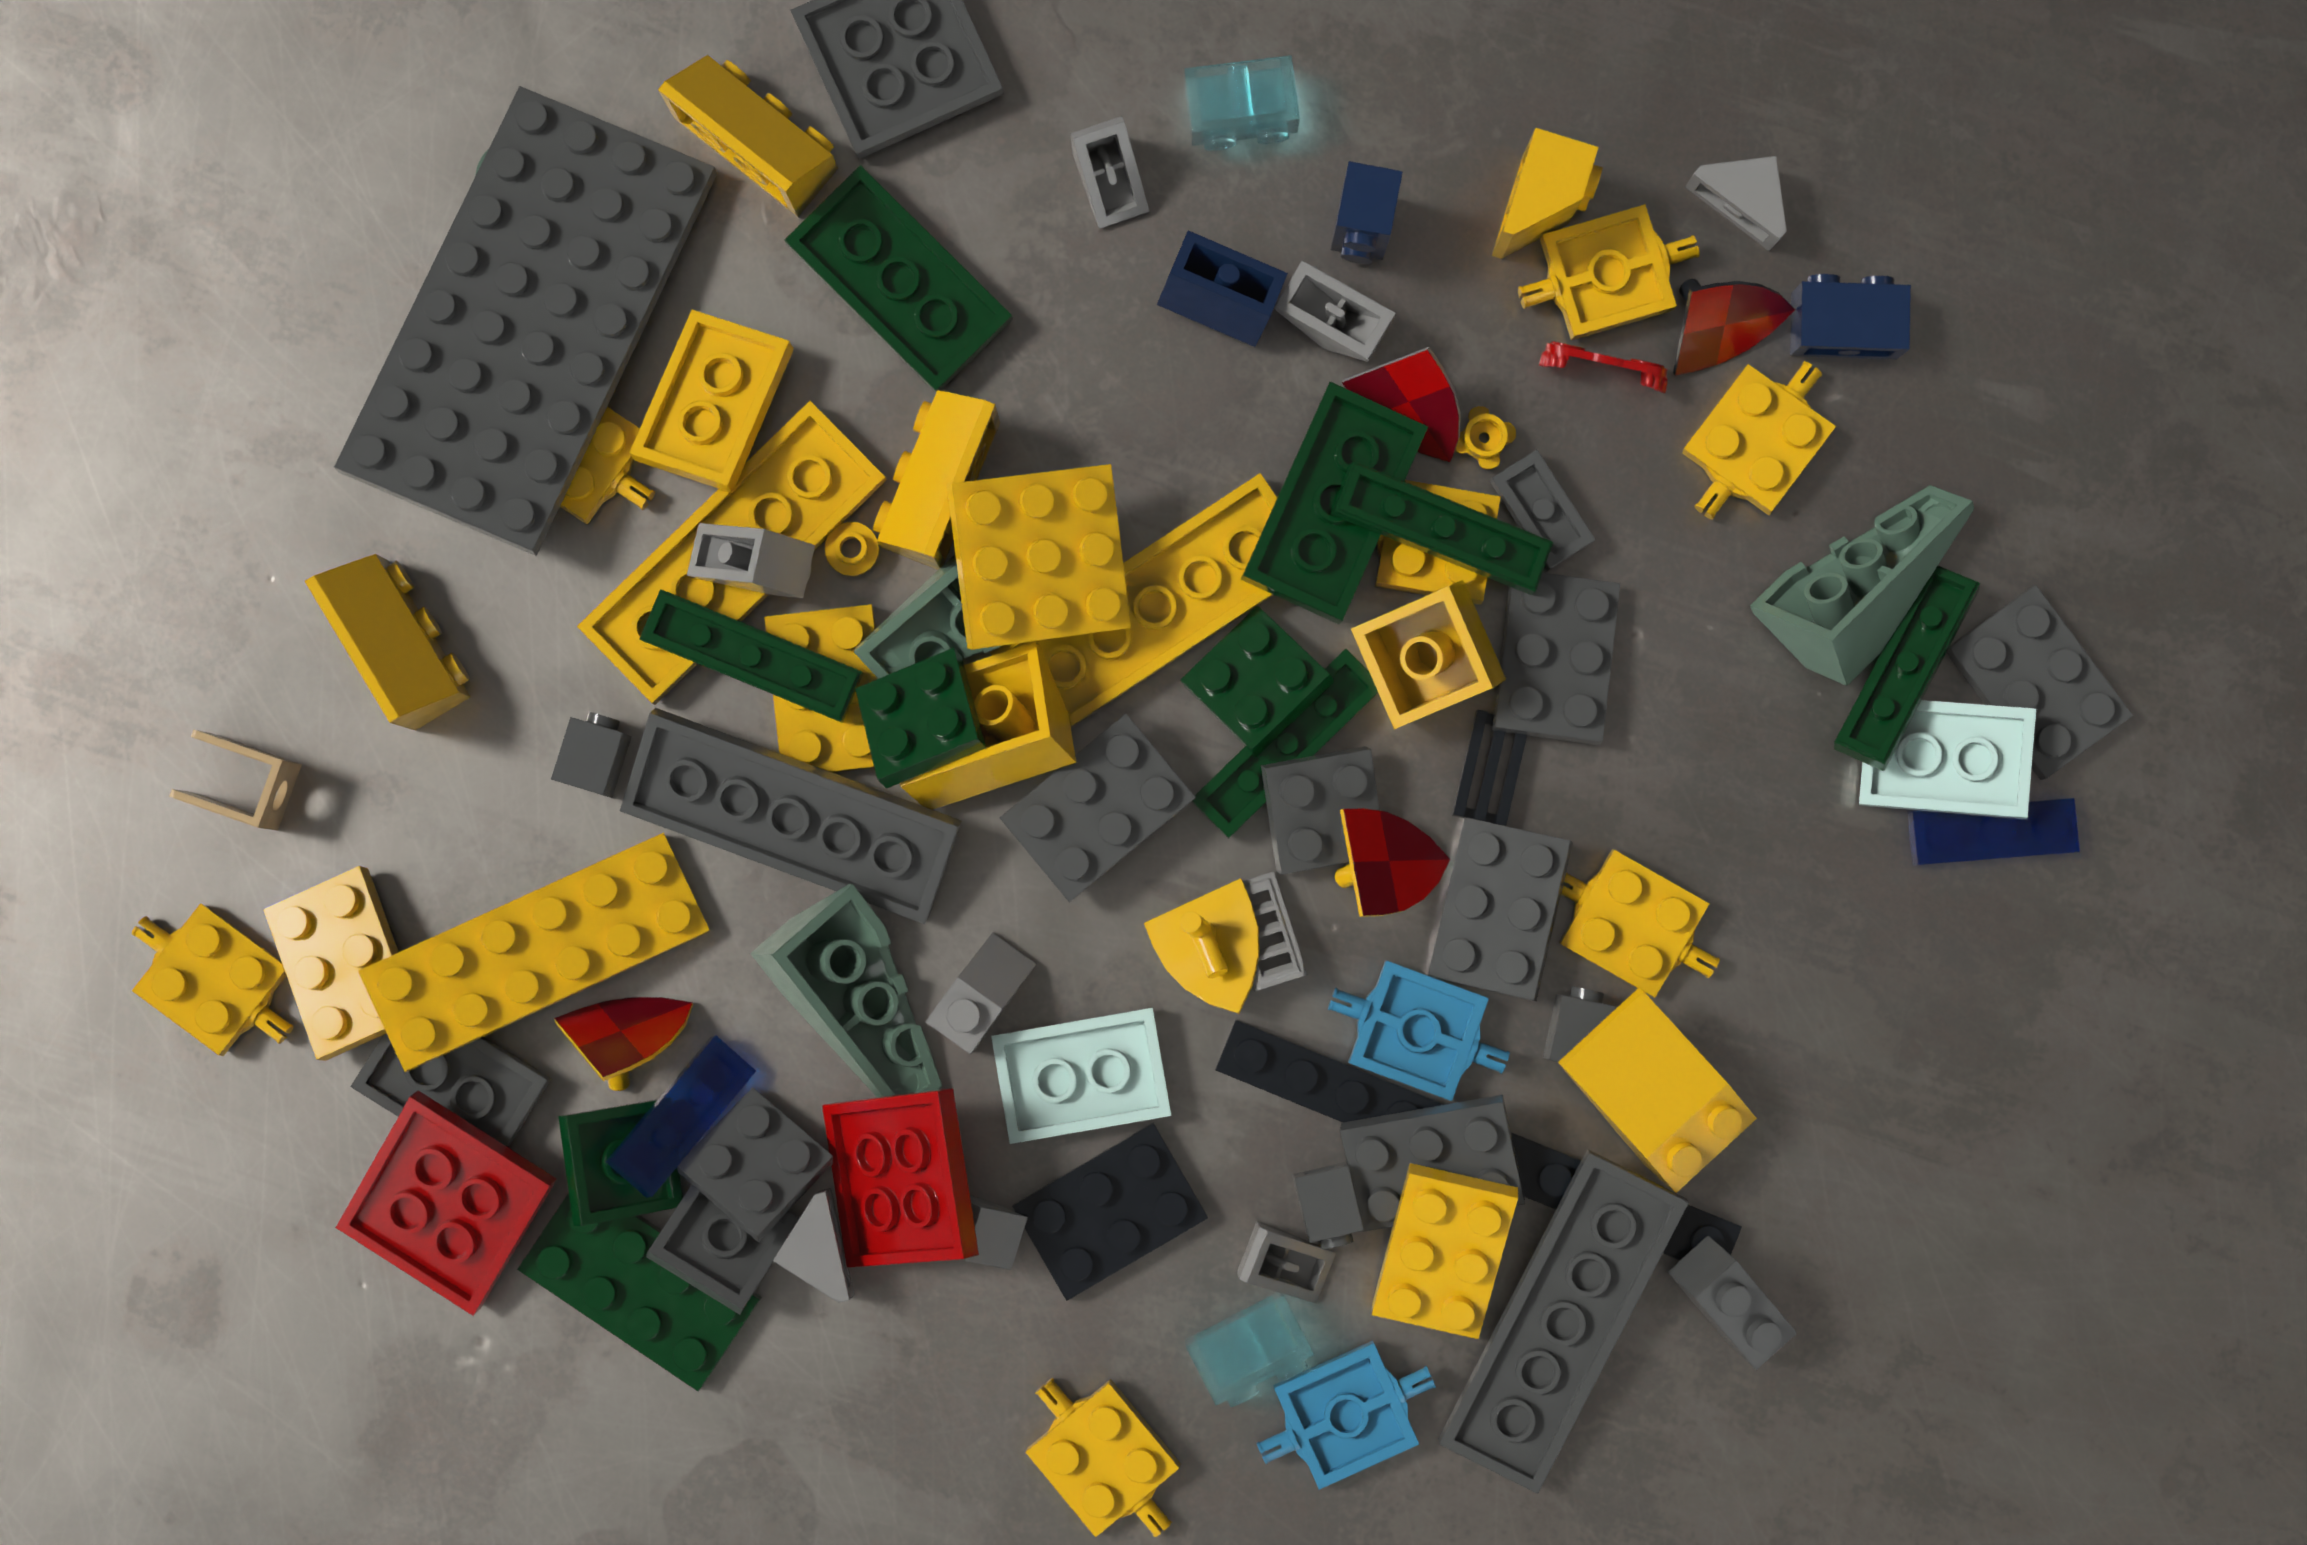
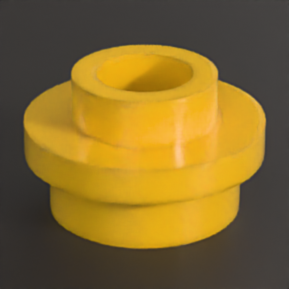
(863, 561)

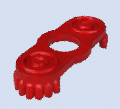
(1652, 374)

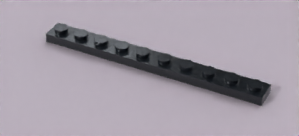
(1356, 1095)

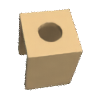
(268, 811)

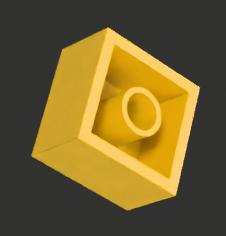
(1428, 654)

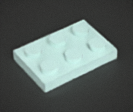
(1958, 762)
(1081, 1075)

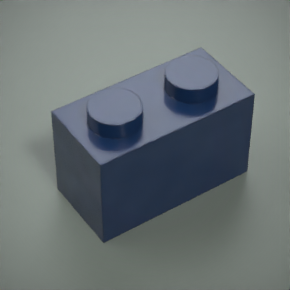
(1366, 212)
(1222, 288)
(1850, 318)

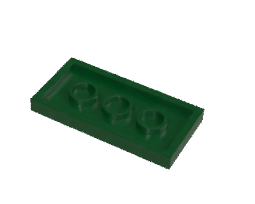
(898, 279)
(1302, 547)
(612, 1282)

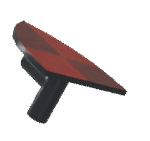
(1725, 321)

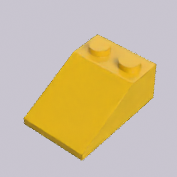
(1657, 1090)

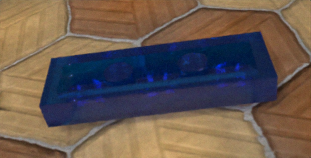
(1964, 837)
(681, 1116)

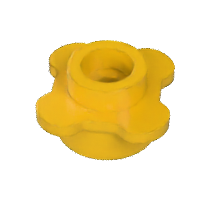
(1499, 435)

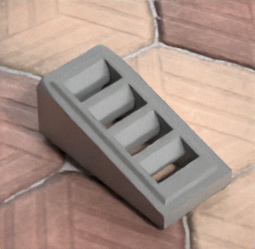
(1287, 971)

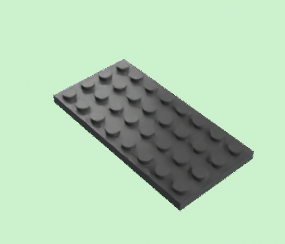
(526, 320)

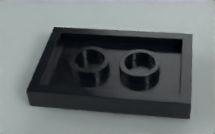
(1110, 1211)

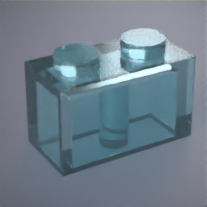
(1241, 102)
(1249, 1350)

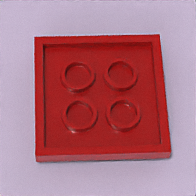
(900, 1179)
(445, 1202)

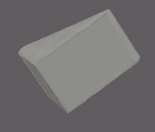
(1109, 172)
(1745, 195)
(1334, 313)
(817, 1250)
(1285, 1263)

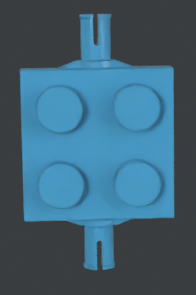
(1418, 1030)
(1346, 1415)

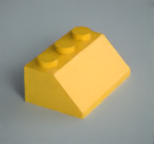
(750, 131)
(950, 449)
(390, 640)
(1021, 727)

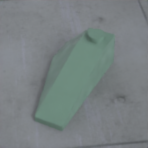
(1853, 599)
(920, 626)
(846, 986)

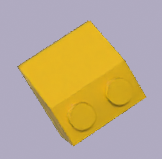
(1550, 185)

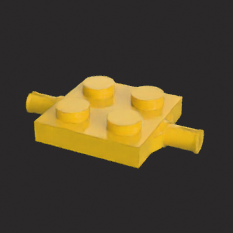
(1608, 272)
(1758, 440)
(606, 470)
(1421, 573)
(1635, 923)
(211, 980)
(1103, 1458)

